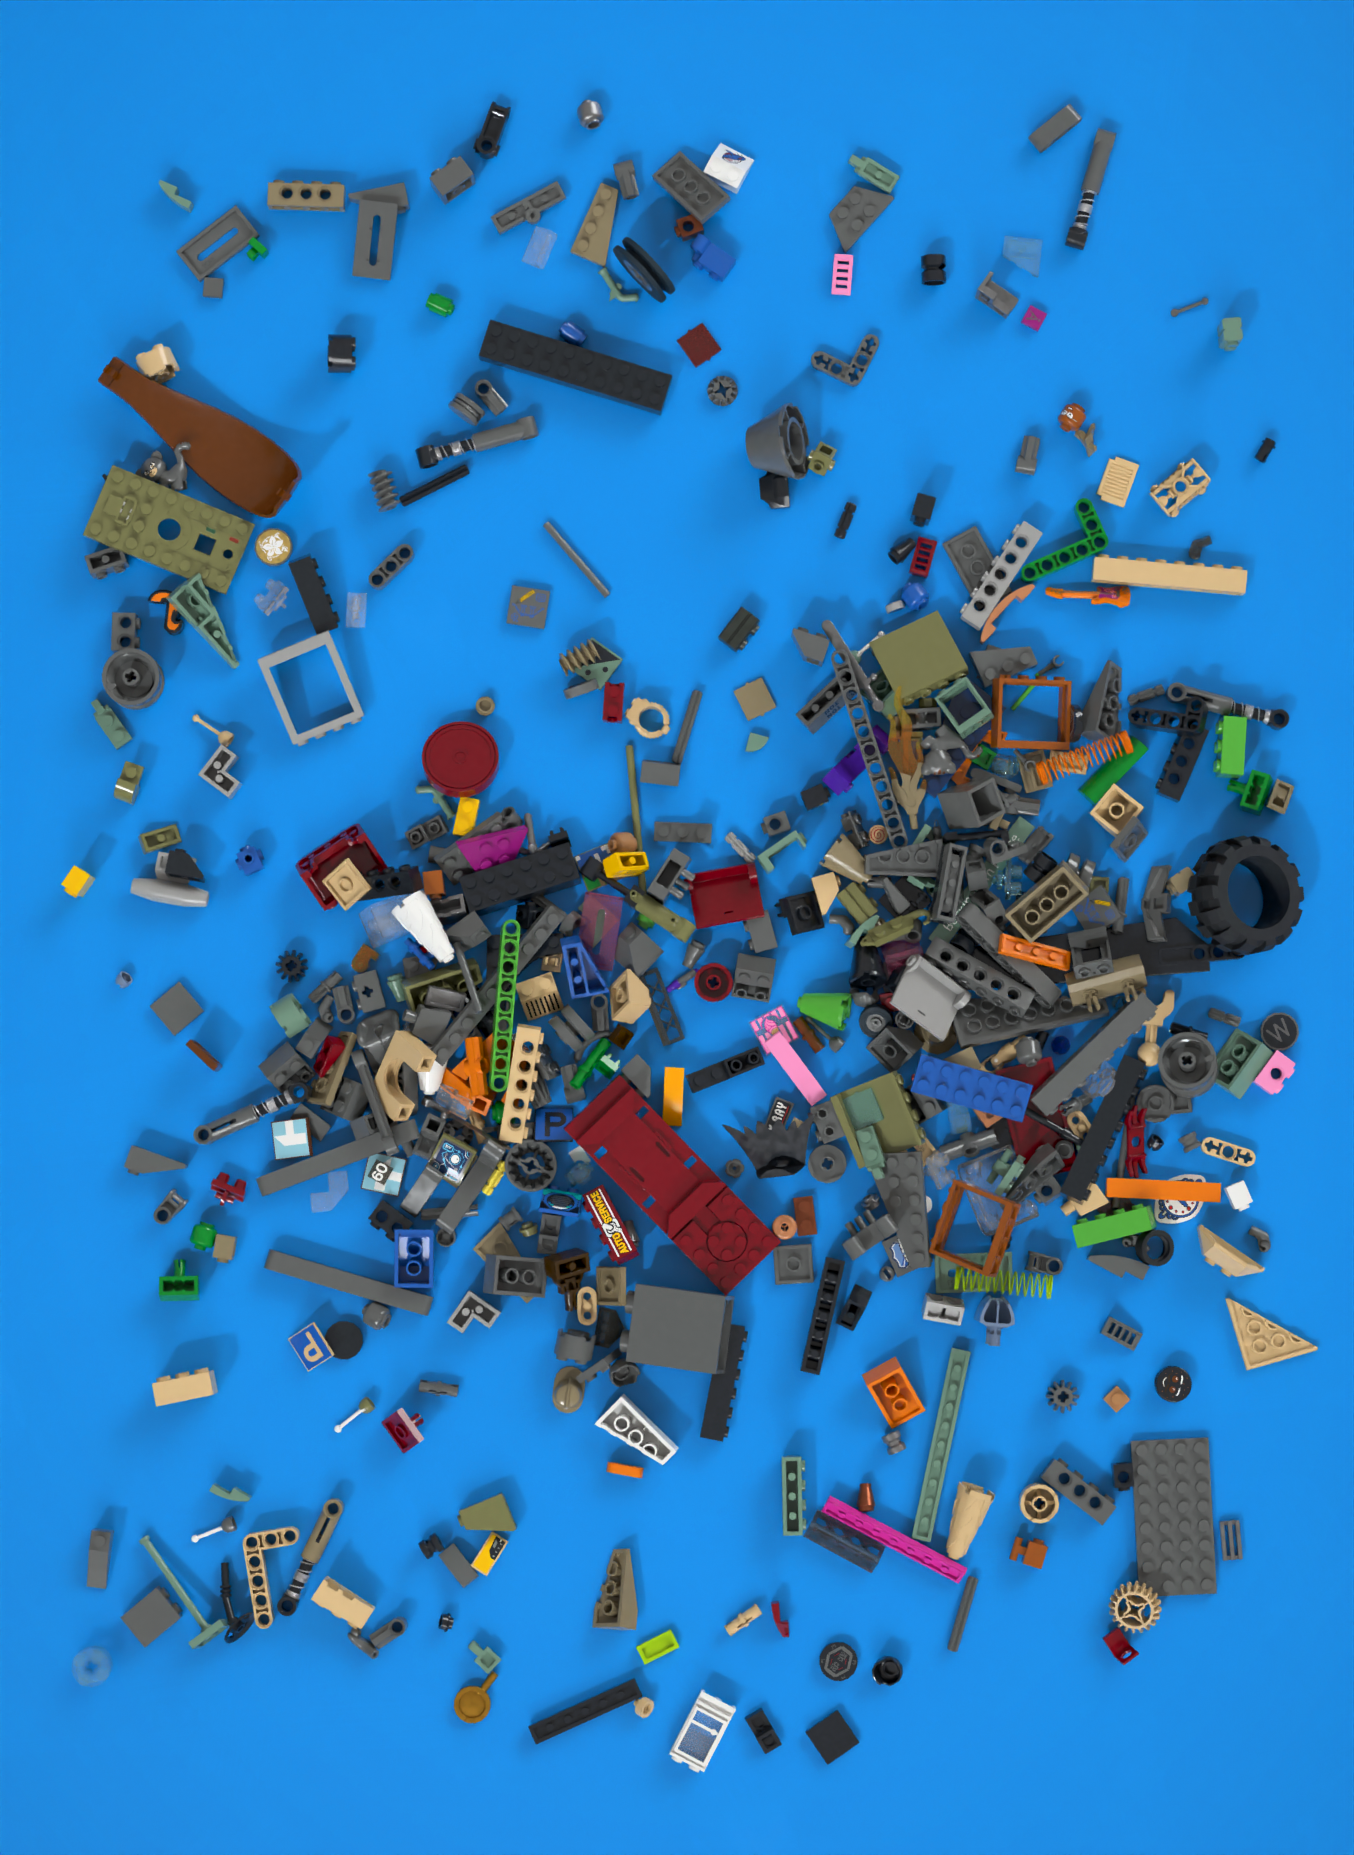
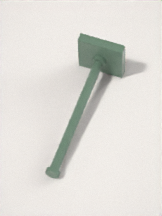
(208, 1631)

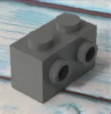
(106, 562)
(826, 1122)

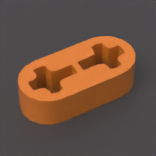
(624, 1469)

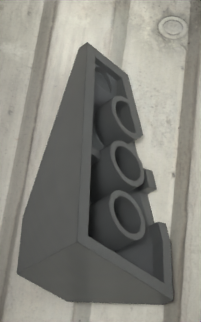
(1102, 707)
(1038, 1170)

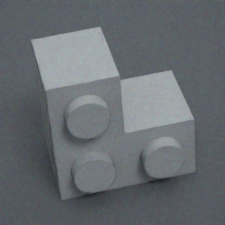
(217, 771)
(473, 1307)

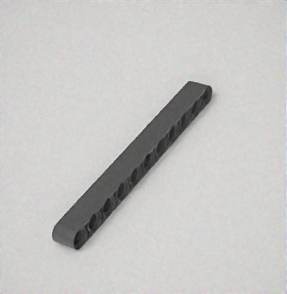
(875, 757)

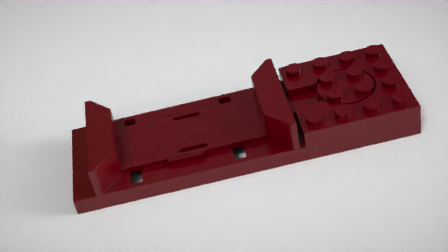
(690, 1203)

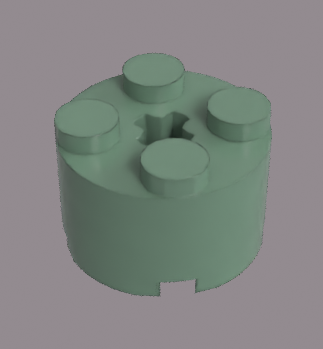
(290, 1015)

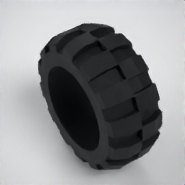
(1278, 886)

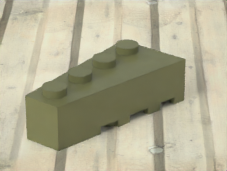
(445, 977)

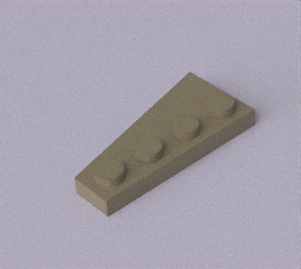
(595, 232)
(326, 1087)
(498, 1243)

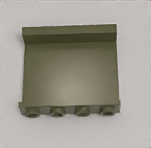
(919, 658)
(899, 1127)

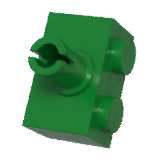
(1253, 792)
(179, 1286)

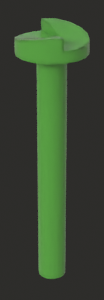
(1023, 696)

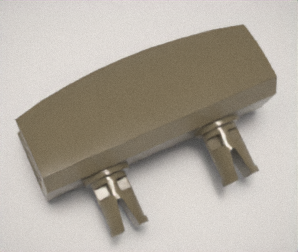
(1125, 979)

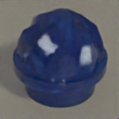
(1060, 1045)

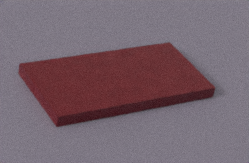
(1030, 1134)

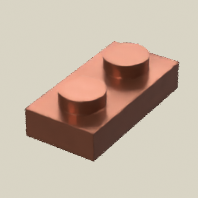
(805, 1216)

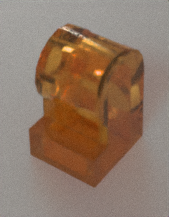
(361, 960)

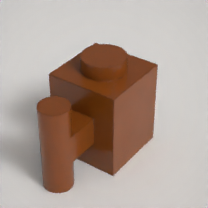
(1033, 1553)

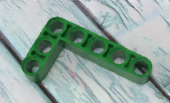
(1071, 550)

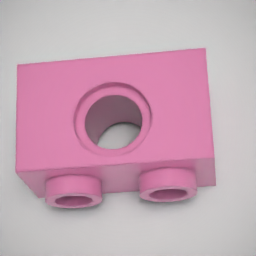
(1264, 1077)

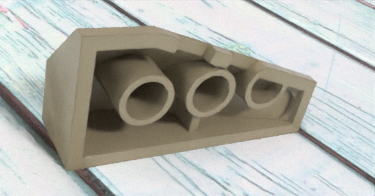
(618, 1600)

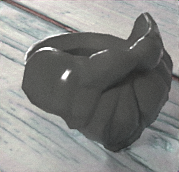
(864, 999)

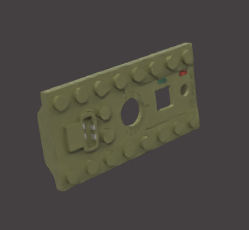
(129, 521)

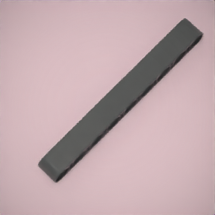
(334, 1159)
(348, 1282)

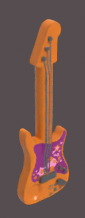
(1116, 595)

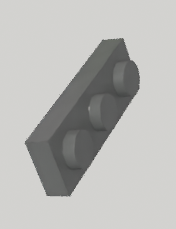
(682, 832)

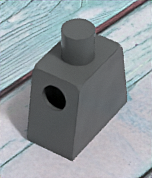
(991, 907)
(427, 1022)

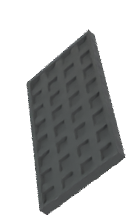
(1173, 1516)

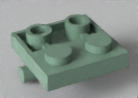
(1007, 1171)

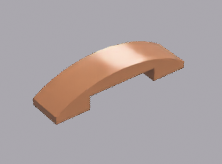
(1020, 594)

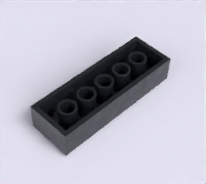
(520, 880)

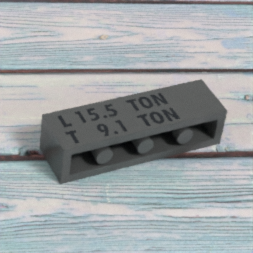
(824, 704)

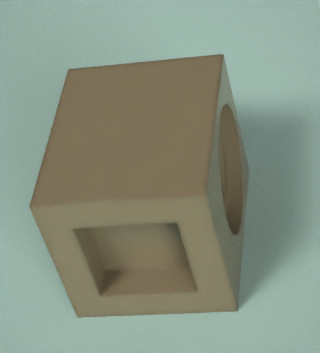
(224, 1248)

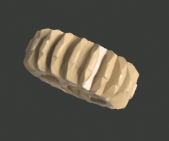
(1141, 1620)

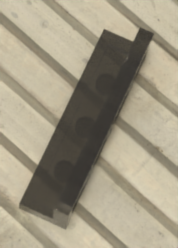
(656, 1015)
(843, 1545)

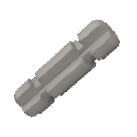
(740, 848)

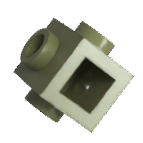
(822, 459)

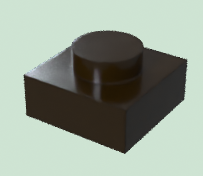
(621, 1036)

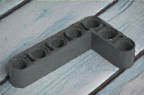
(471, 1186)

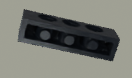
(1175, 791)
(392, 882)

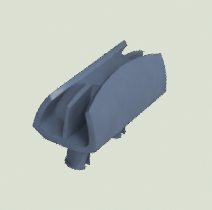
(994, 1314)

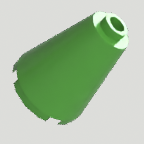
(827, 1008)

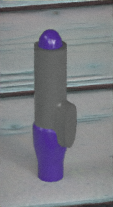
(682, 981)

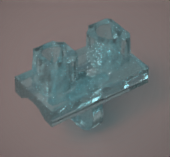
(1011, 872)

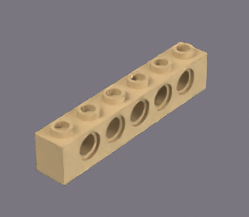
(524, 1034)

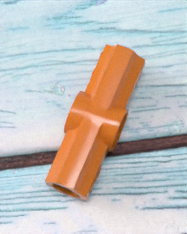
(476, 1066)

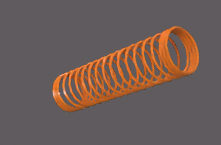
(1123, 737)

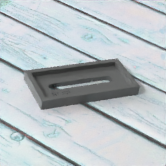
(366, 214)
(230, 220)

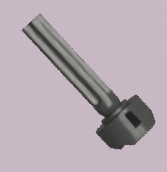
(570, 921)

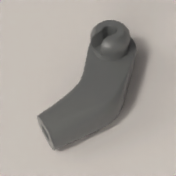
(362, 1643)

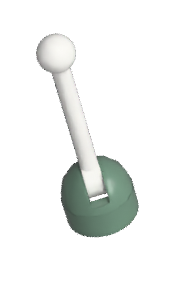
(857, 654)

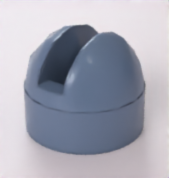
(123, 979)

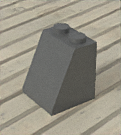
(971, 804)

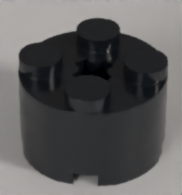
(340, 353)

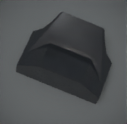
(774, 490)

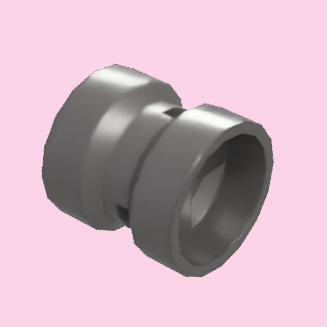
(893, 1442)

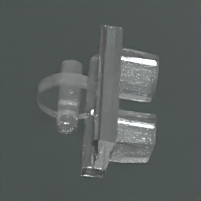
(273, 599)
(356, 610)
(937, 1170)

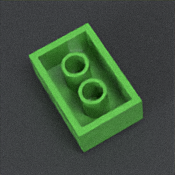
(1230, 747)

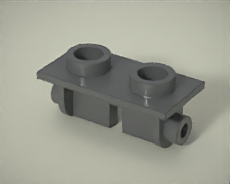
(852, 821)

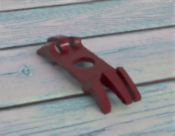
(1136, 1154)

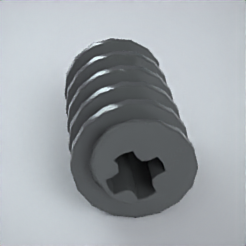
(384, 490)

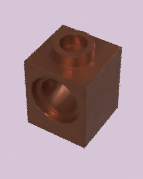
(690, 219)

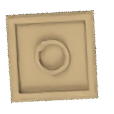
(346, 884)

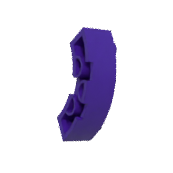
(853, 764)

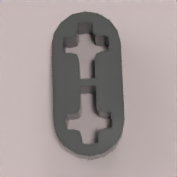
(581, 688)

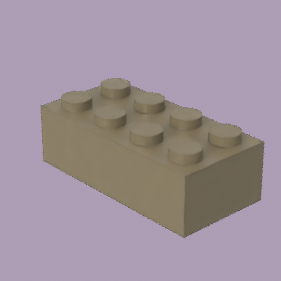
(1047, 901)

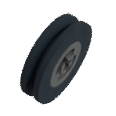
(644, 269)

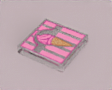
(771, 1023)

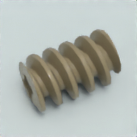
(578, 657)

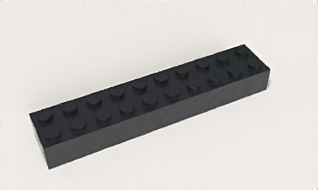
(575, 367)

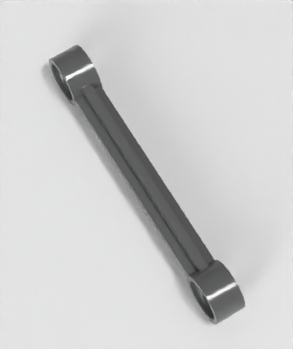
(388, 1140)

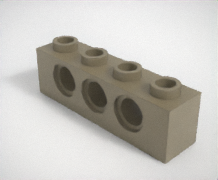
(335, 202)

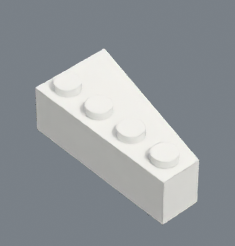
(637, 1430)

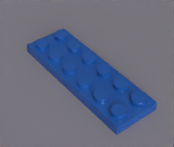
(971, 1088)

